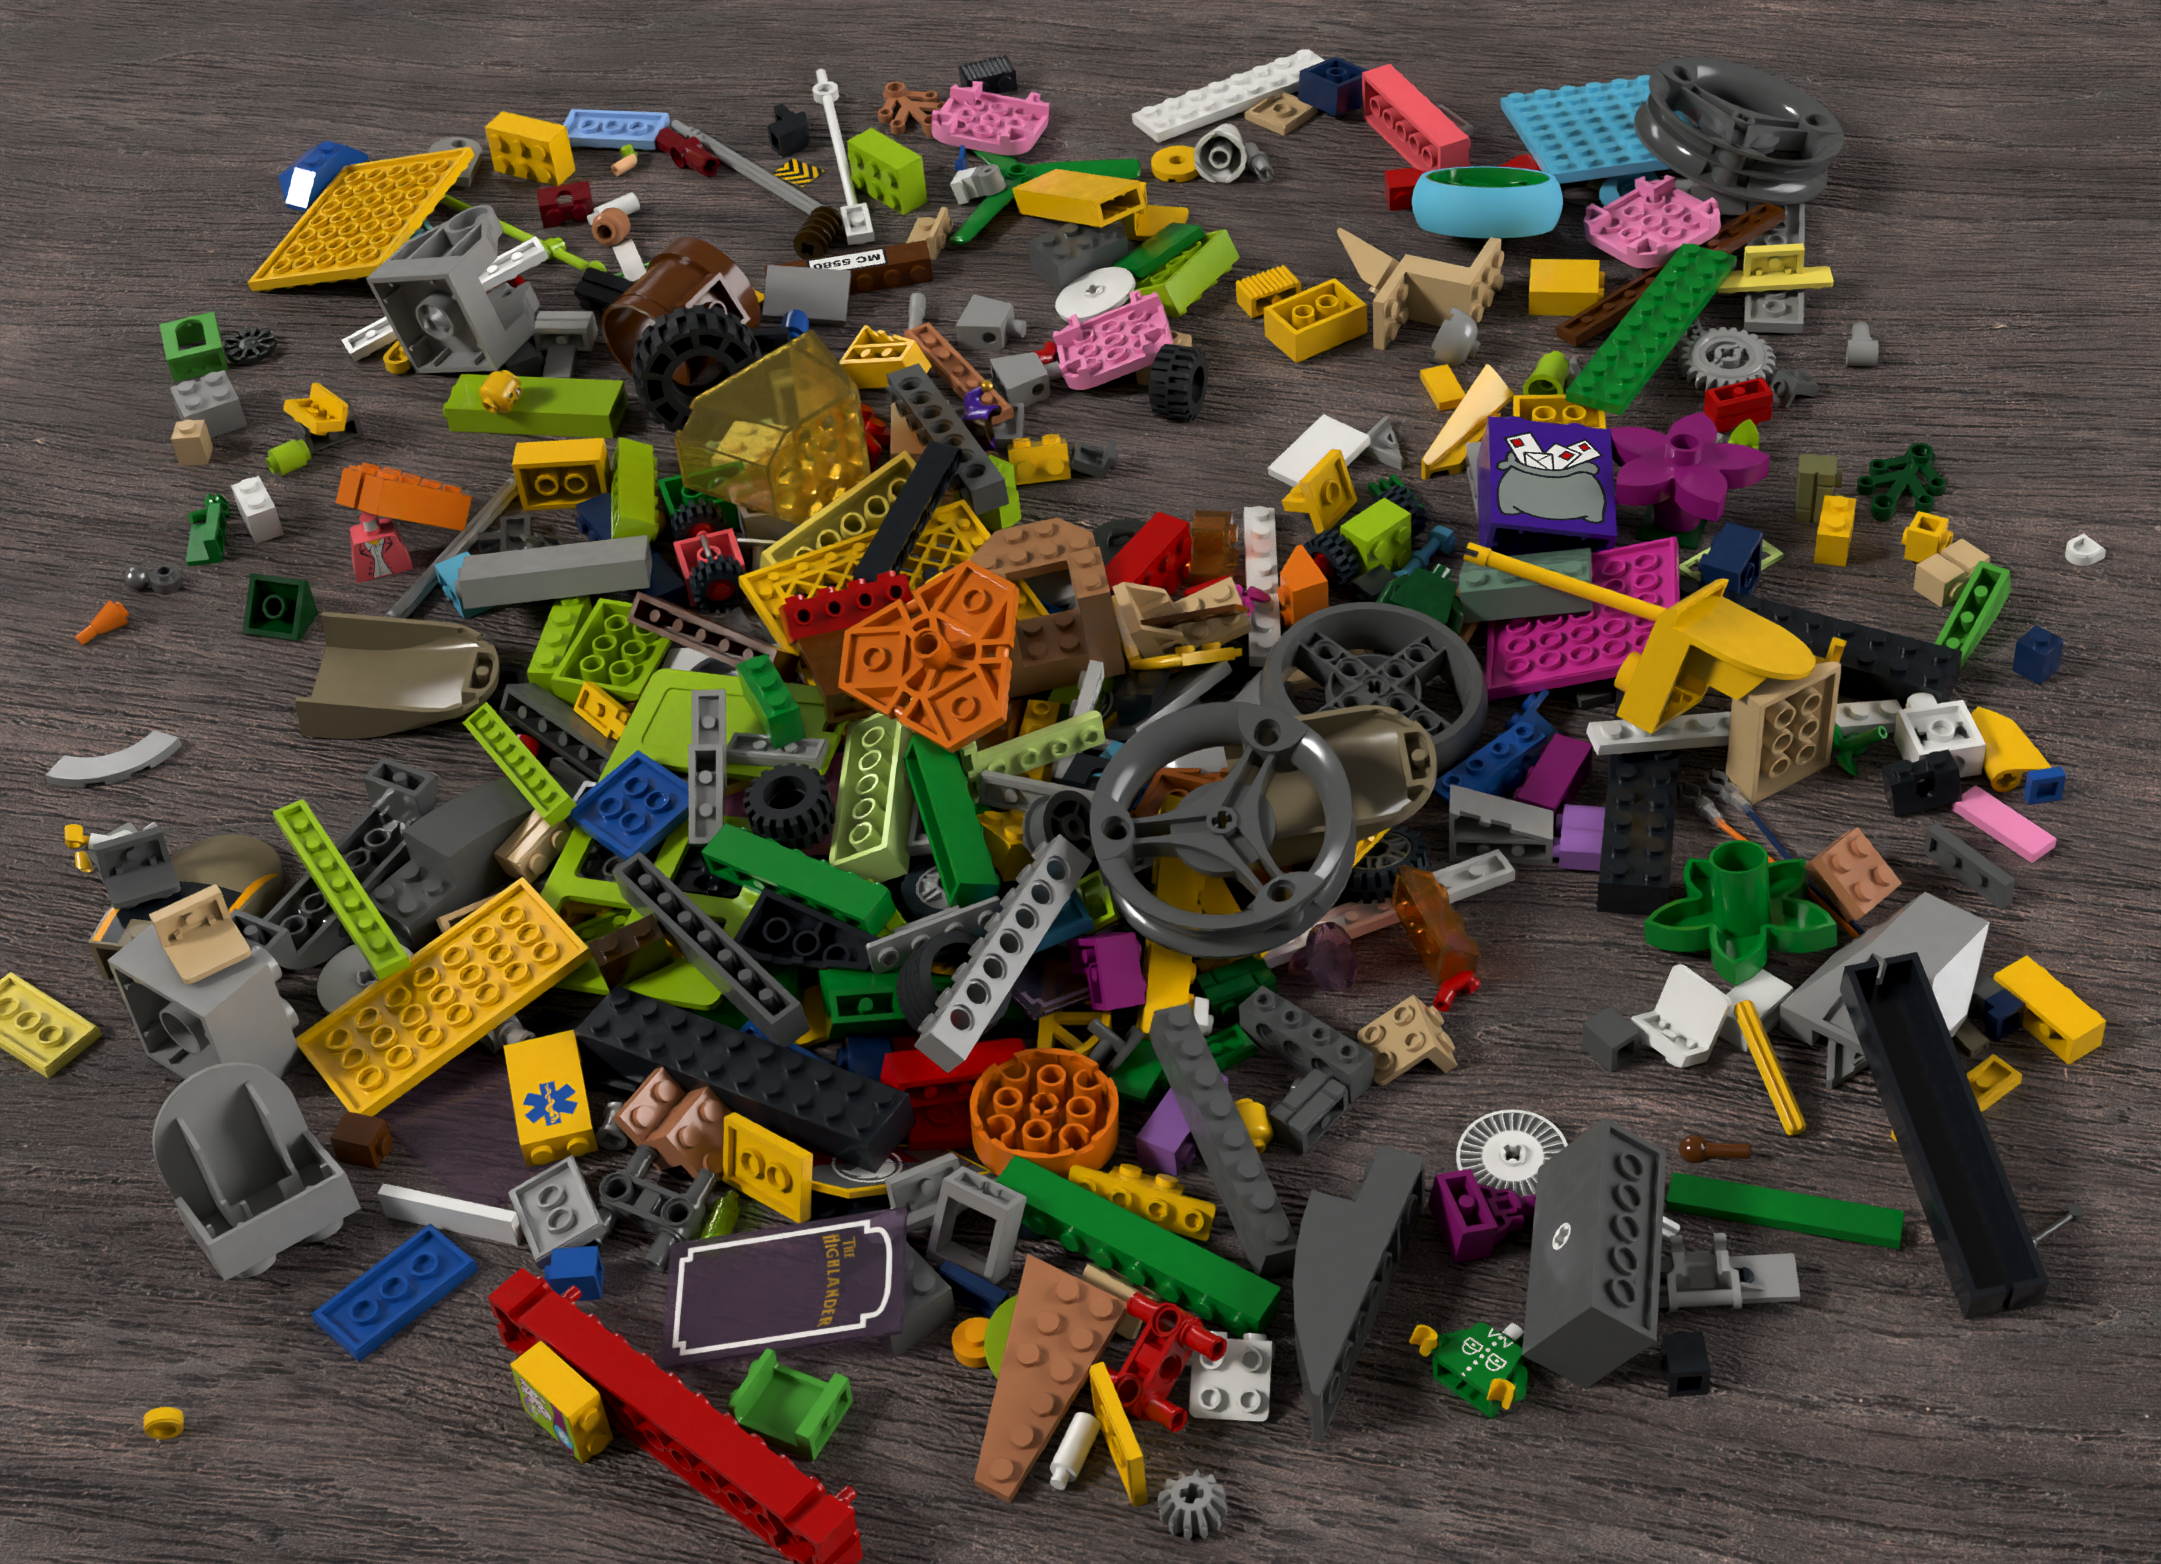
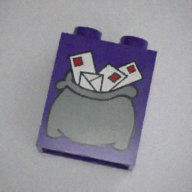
(1545, 487)

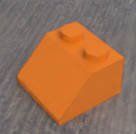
(1301, 588)

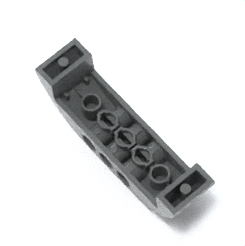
(303, 925)

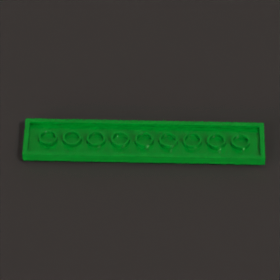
(1651, 329)

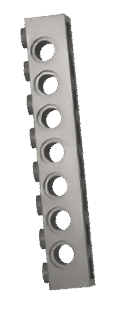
(1001, 953)

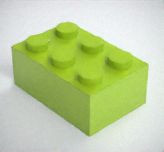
(887, 171)

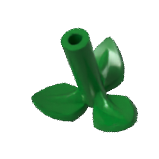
(1854, 745)

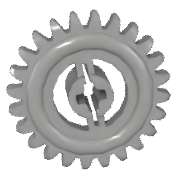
(1728, 348)

